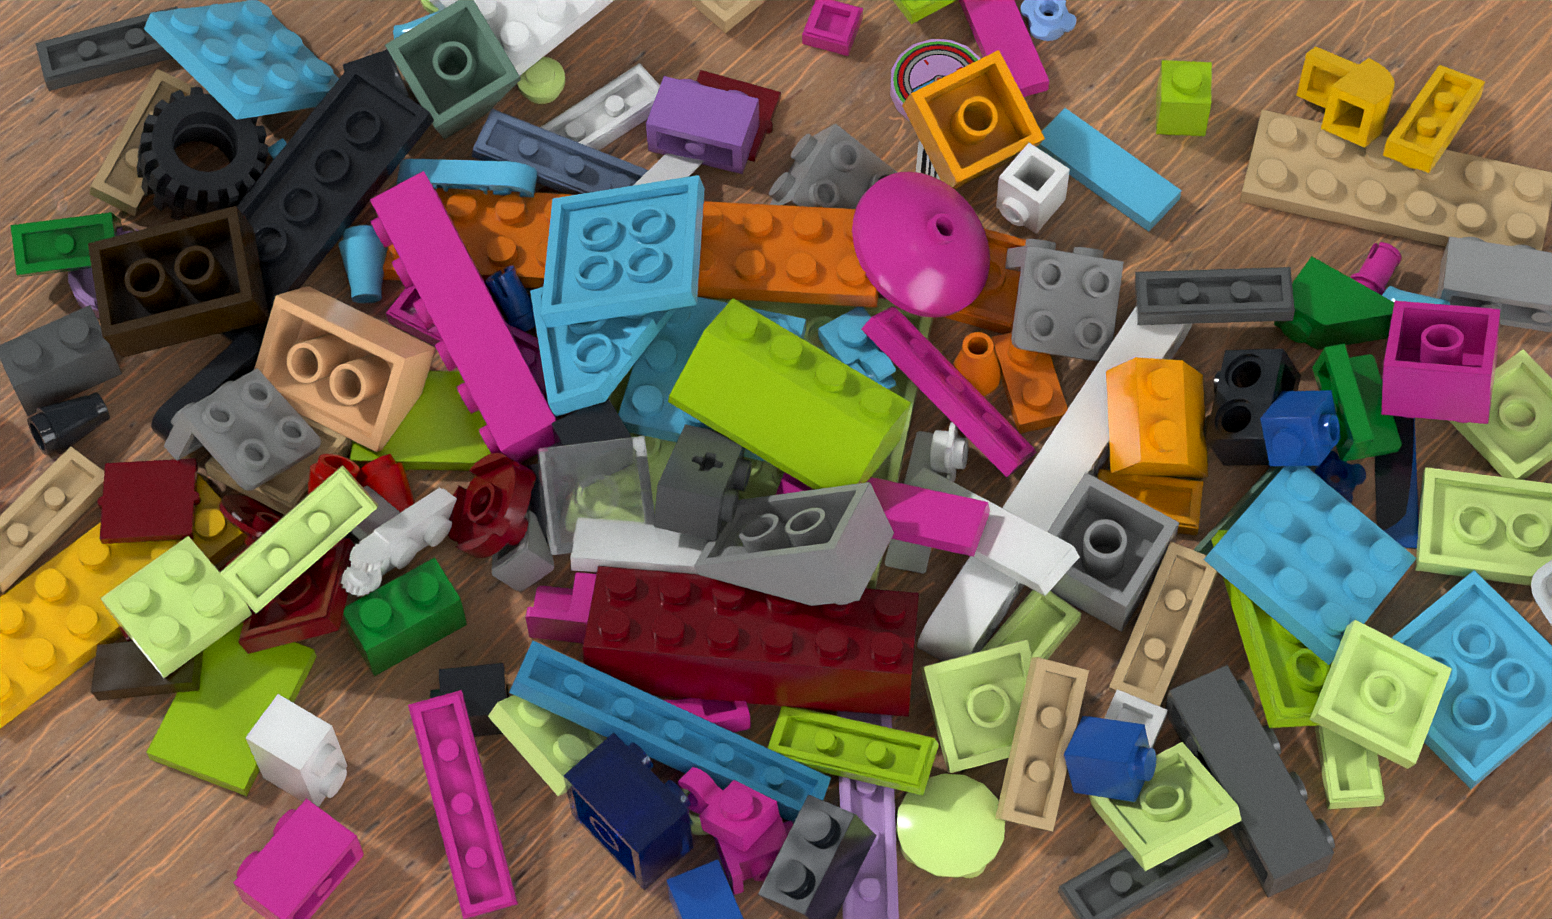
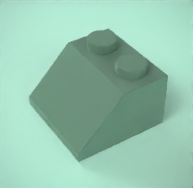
(454, 66)

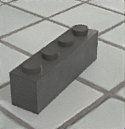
(1277, 827)

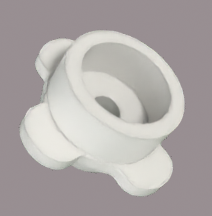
(948, 452)

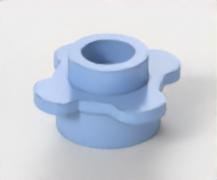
(1048, 27)

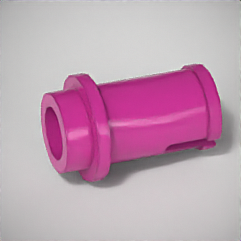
(1378, 267)

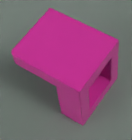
(562, 612)

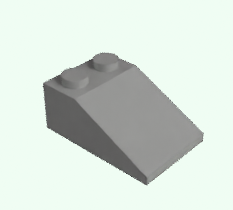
(802, 544)

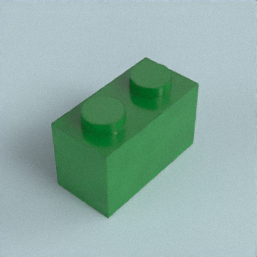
(404, 616)

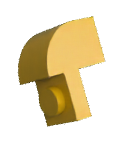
(1352, 93)

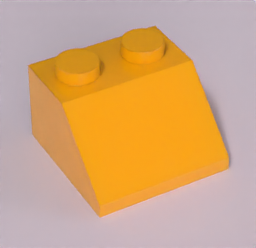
(1156, 419)

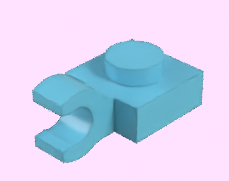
(850, 345)

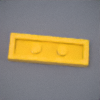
(1433, 119)

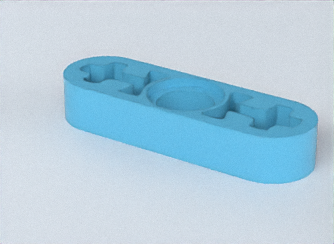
(470, 174)

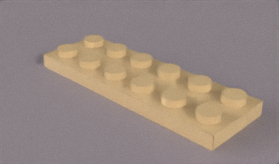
(1337, 181)

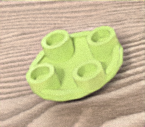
(950, 827)

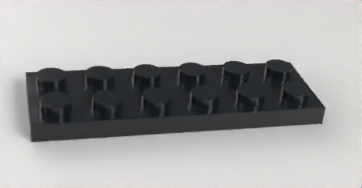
(327, 177)

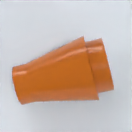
(979, 363)

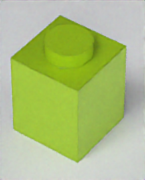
(1183, 98)

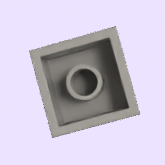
(1117, 549)

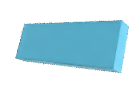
(1109, 170)

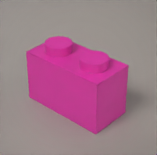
(298, 864)

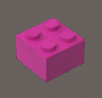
(1440, 362)

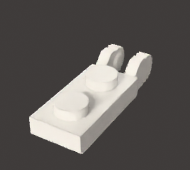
(398, 541)

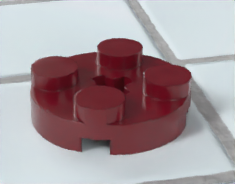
(492, 506)

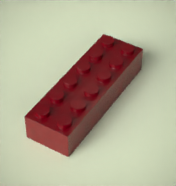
(740, 644)

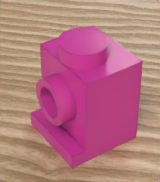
(756, 860)

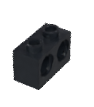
(1243, 393)

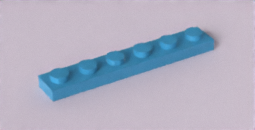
(662, 729)

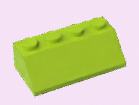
(788, 400)

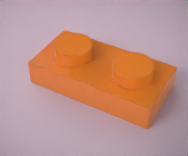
(1029, 386)

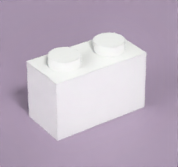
(297, 752)

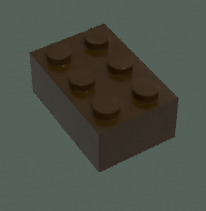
(178, 282)

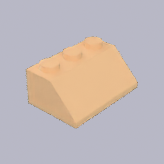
(342, 365)

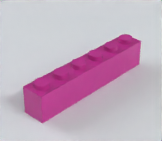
(466, 318)

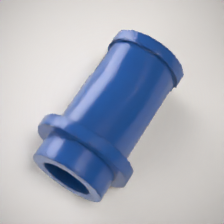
(512, 298)

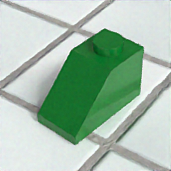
(1335, 309)

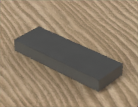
(99, 52)
(1214, 296)
(1122, 886)

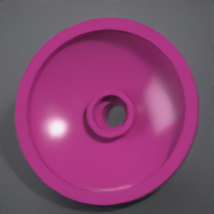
(907, 255)

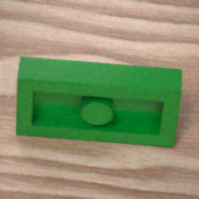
(59, 243)
(1357, 403)

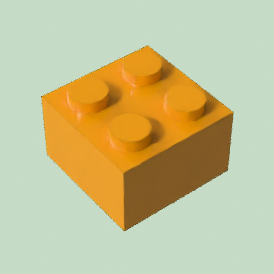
(972, 120)

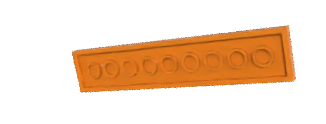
(744, 251)

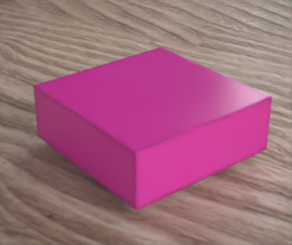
(832, 26)

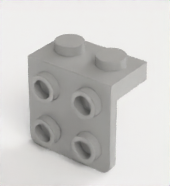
(829, 172)
(1064, 300)
(245, 430)

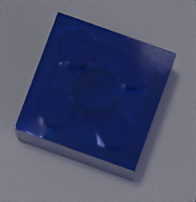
(630, 809)

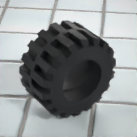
(206, 120)

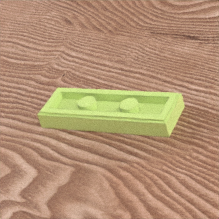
(299, 539)

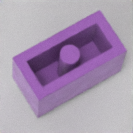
(703, 123)

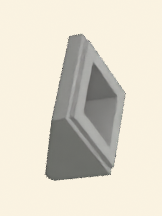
(526, 561)

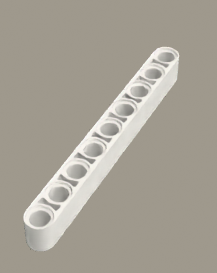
(1076, 446)

